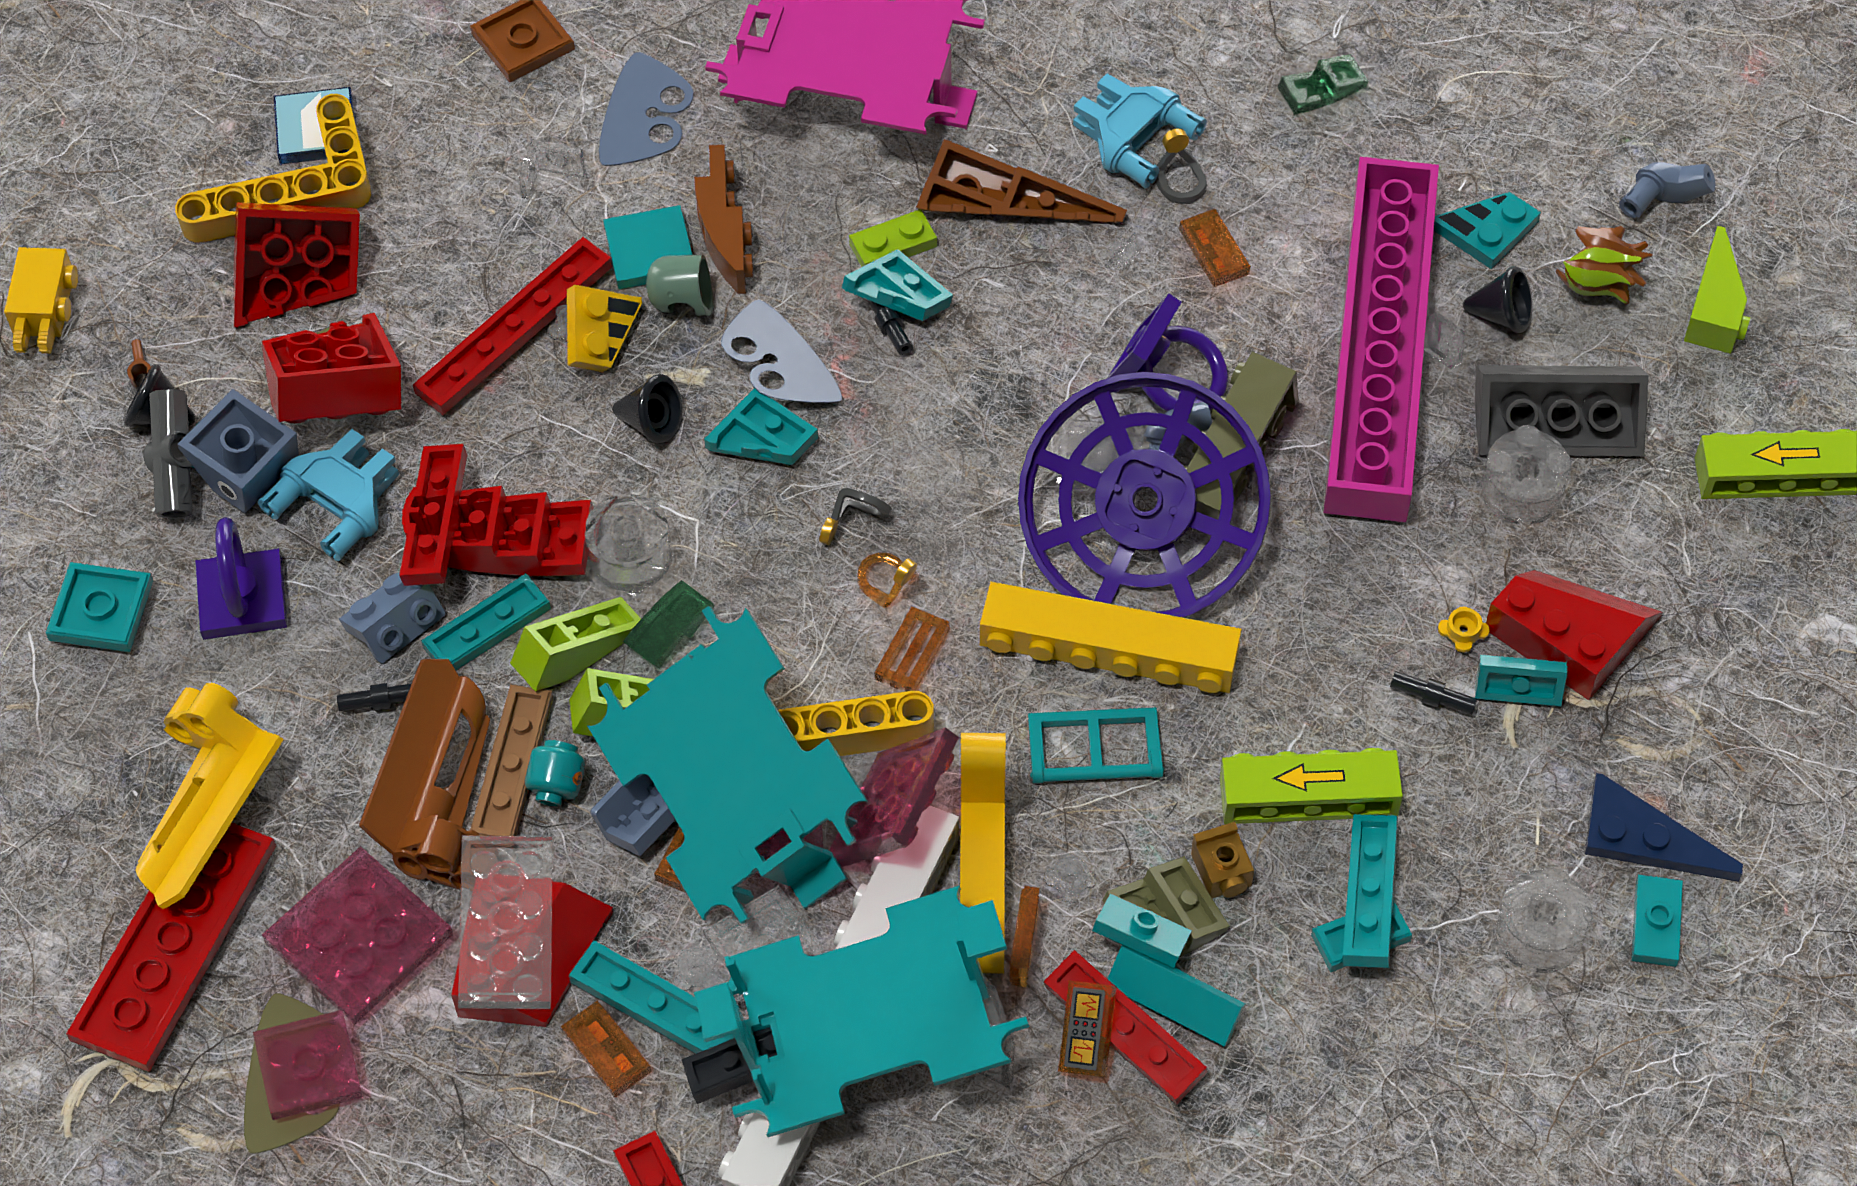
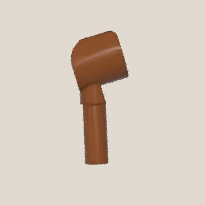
(139, 365)

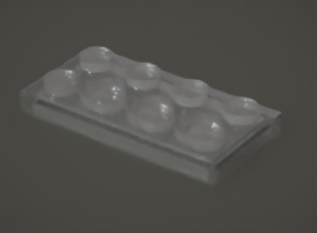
(505, 922)

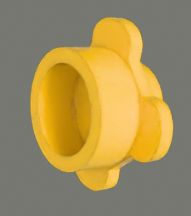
(1463, 618)

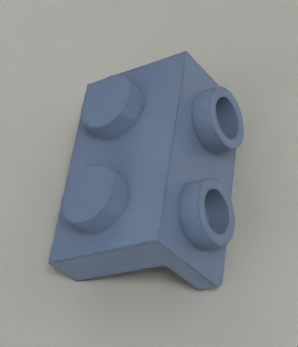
(392, 616)
(632, 815)

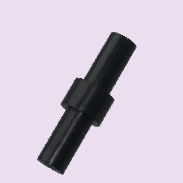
(891, 325)
(1433, 692)
(379, 697)

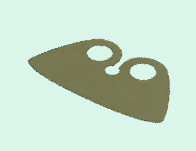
(260, 1130)

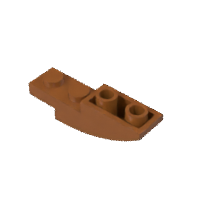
(723, 222)

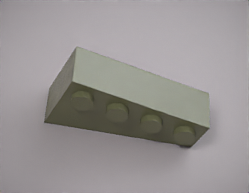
(1260, 396)

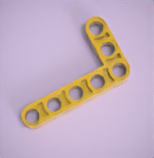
(288, 186)
(852, 714)
(983, 828)

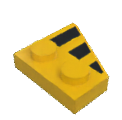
(597, 325)

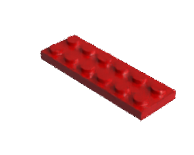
(168, 954)

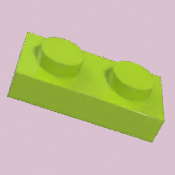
(908, 233)

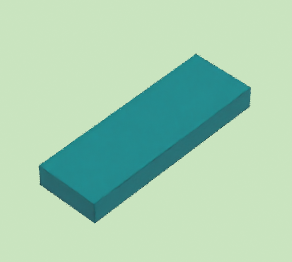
(487, 623)
(1176, 995)

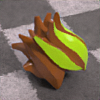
(1604, 264)

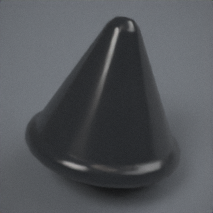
(1504, 300)
(652, 408)
(139, 409)

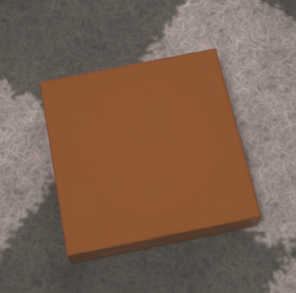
(522, 38)

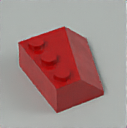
(292, 258)
(333, 372)
(574, 927)

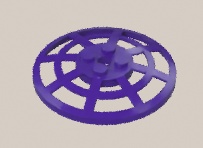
(1142, 470)

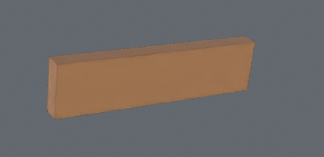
(504, 786)

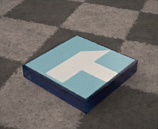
(298, 126)

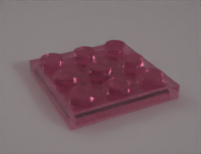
(897, 793)
(357, 935)

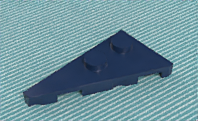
(1638, 833)

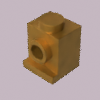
(1212, 848)

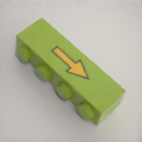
(1777, 464)
(1309, 786)

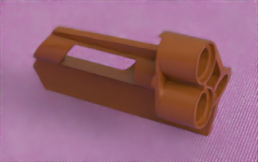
(405, 808)

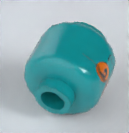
(555, 772)

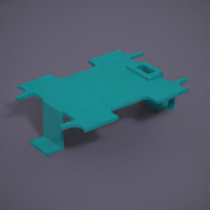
(732, 771)
(863, 1009)

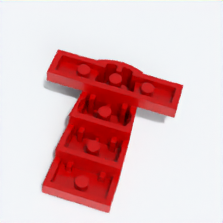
(485, 527)

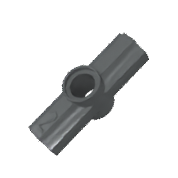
(163, 457)

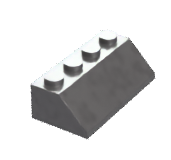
(1579, 406)

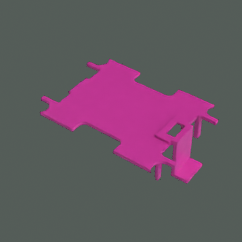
(854, 51)

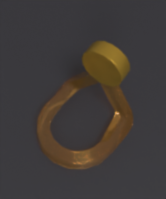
(905, 572)

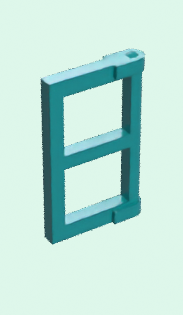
(1093, 719)

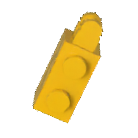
(39, 296)

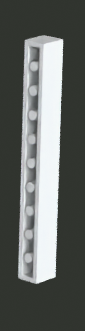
(896, 879)

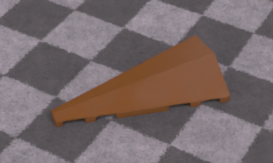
(982, 185)

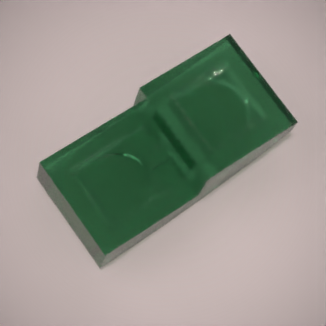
(1328, 83)
(667, 622)

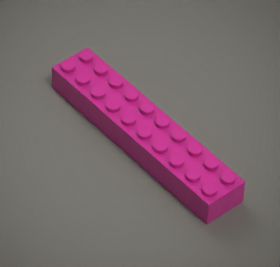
(1382, 341)

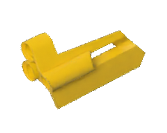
(212, 792)

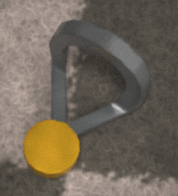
(1176, 142)
(830, 526)

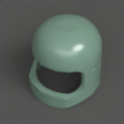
(679, 280)

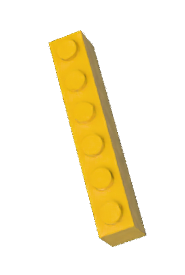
(1109, 637)

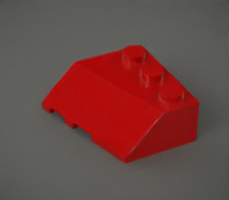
(1569, 624)

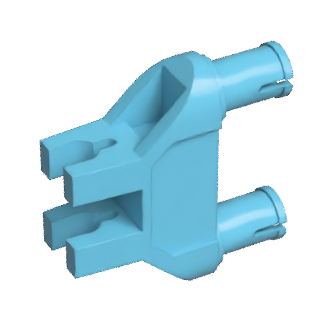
(1128, 120)
(338, 486)

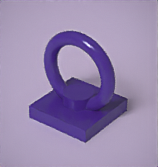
(1153, 340)
(239, 589)

